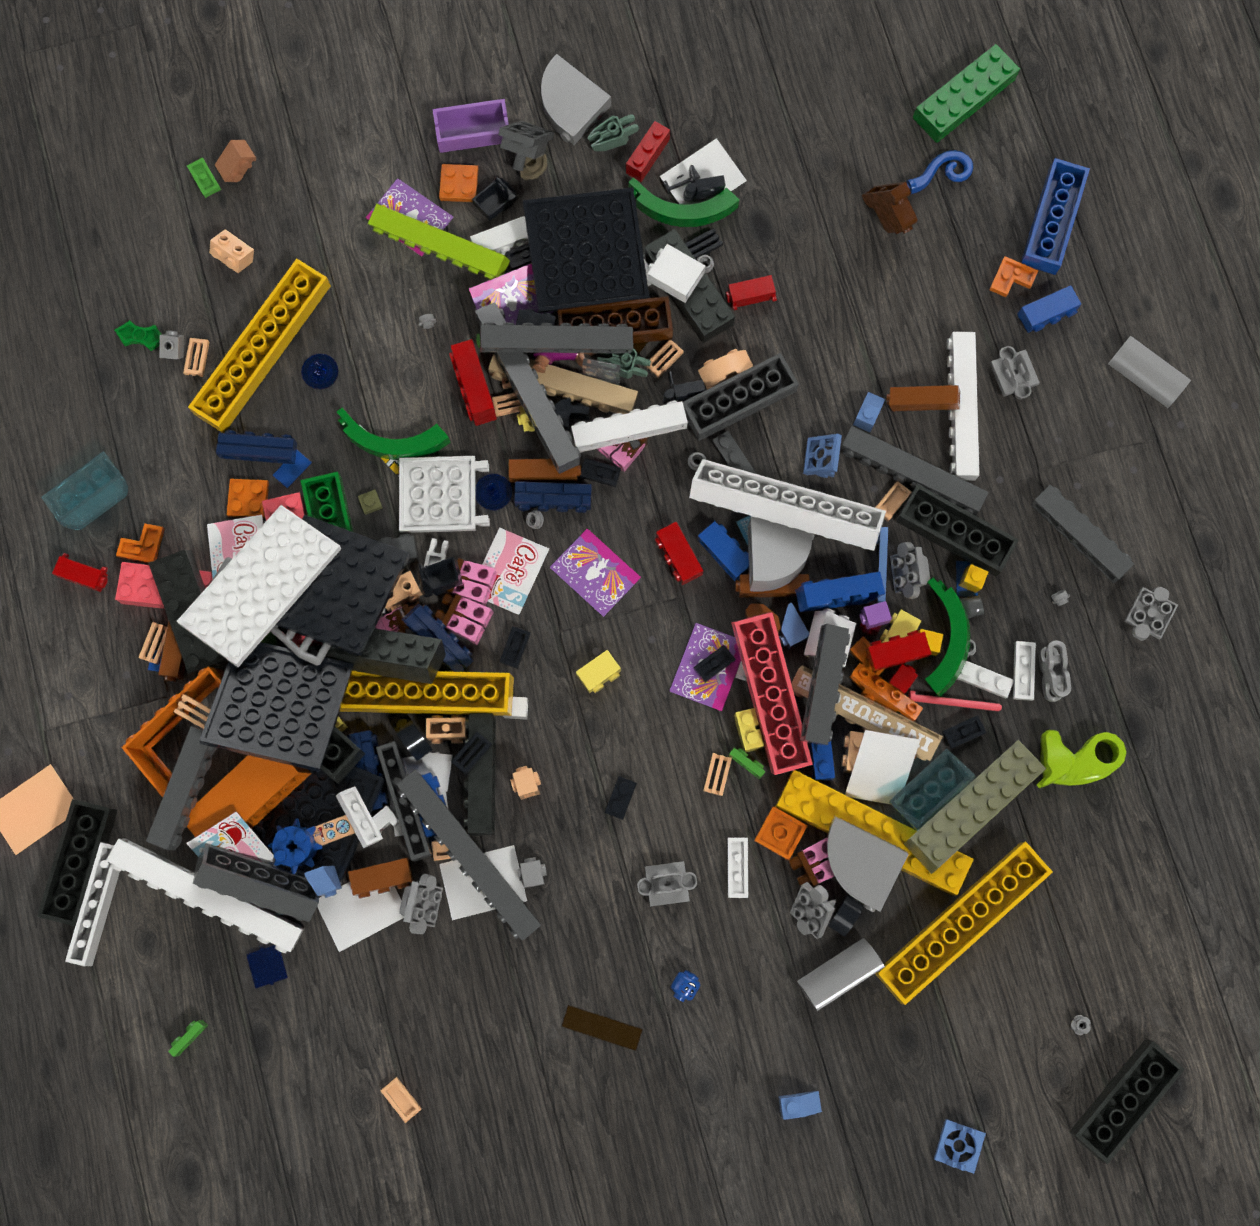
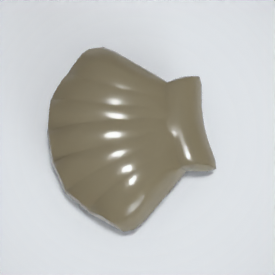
(534, 167)

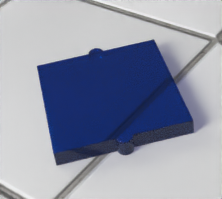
(266, 966)

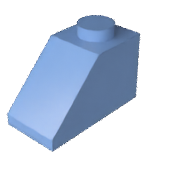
(869, 412)
(792, 629)
(324, 881)
(799, 1105)

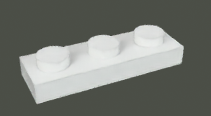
(1024, 670)
(986, 679)
(359, 817)
(737, 867)

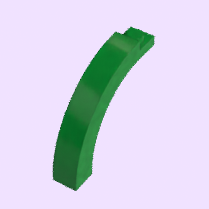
(684, 215)
(412, 447)
(958, 649)

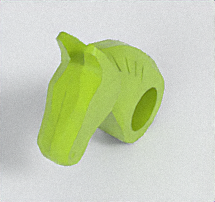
(1077, 768)

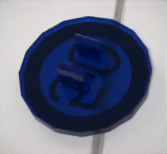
(320, 371)
(493, 492)

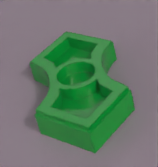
(133, 334)

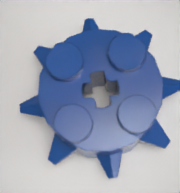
(283, 846)

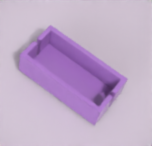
(470, 125)

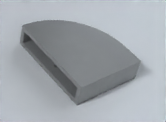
(571, 100)
(775, 554)
(863, 863)

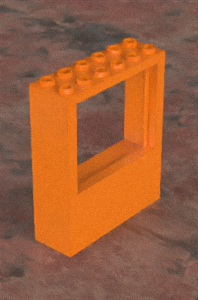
(248, 789)

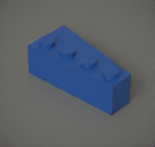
(840, 592)

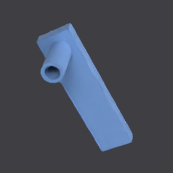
(883, 541)

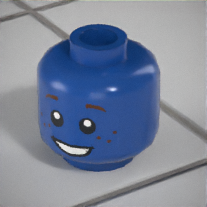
(685, 986)

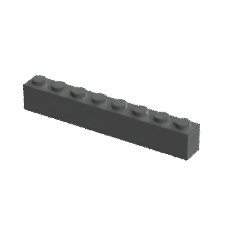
(556, 339)
(912, 470)

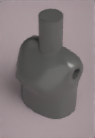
(973, 606)

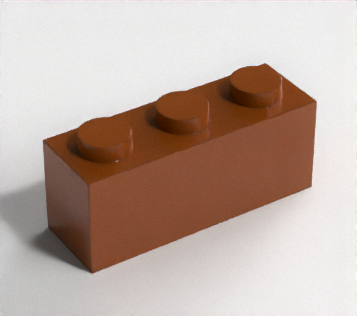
(380, 878)

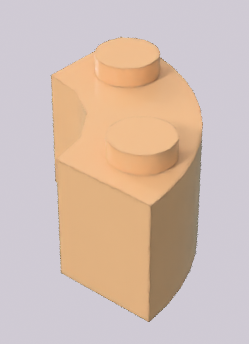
(724, 367)

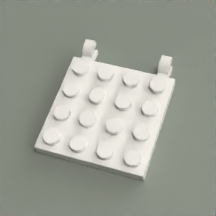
(439, 494)

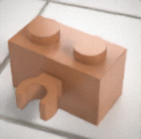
(235, 160)

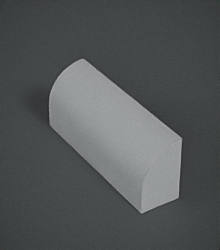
(1149, 372)
(840, 974)

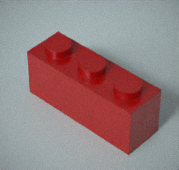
(647, 151)
(678, 553)
(898, 650)

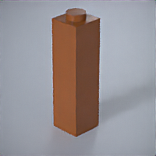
(924, 398)
(540, 471)
(743, 587)
(172, 663)

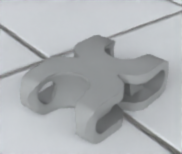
(1054, 671)

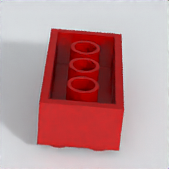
(472, 382)

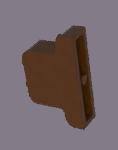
(892, 206)

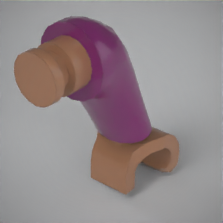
(543, 359)

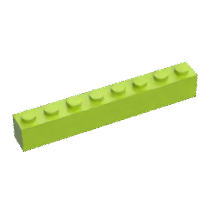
(439, 242)

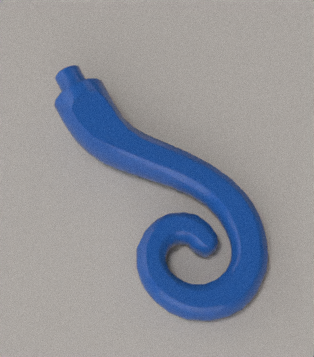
(919, 183)

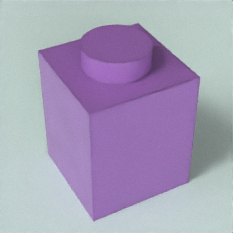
(875, 615)

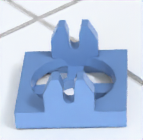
(822, 441)
(941, 1156)

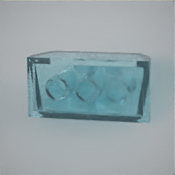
(87, 493)
(932, 789)

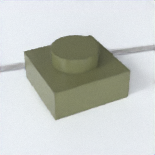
(370, 502)

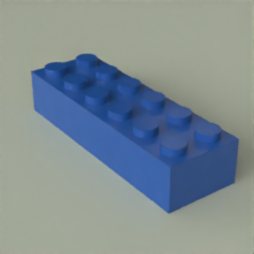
(1055, 216)

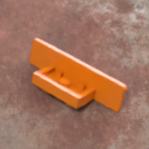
(884, 693)

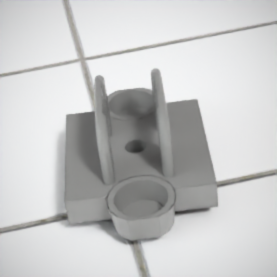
(1014, 373)
(909, 570)
(1151, 613)
(667, 883)
(421, 904)
(812, 910)

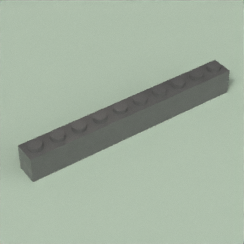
(533, 398)
(468, 854)

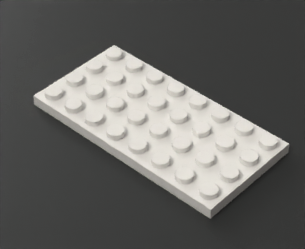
(259, 585)

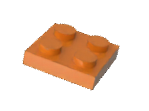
(458, 182)
(246, 497)
(780, 833)

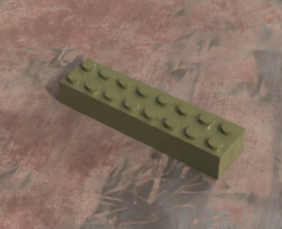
(974, 806)

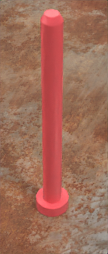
(954, 702)

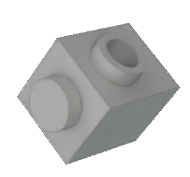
(171, 345)
(532, 872)

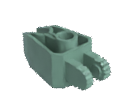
(612, 133)
(627, 363)

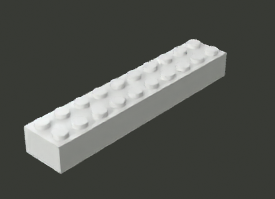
(787, 504)
(179, 883)

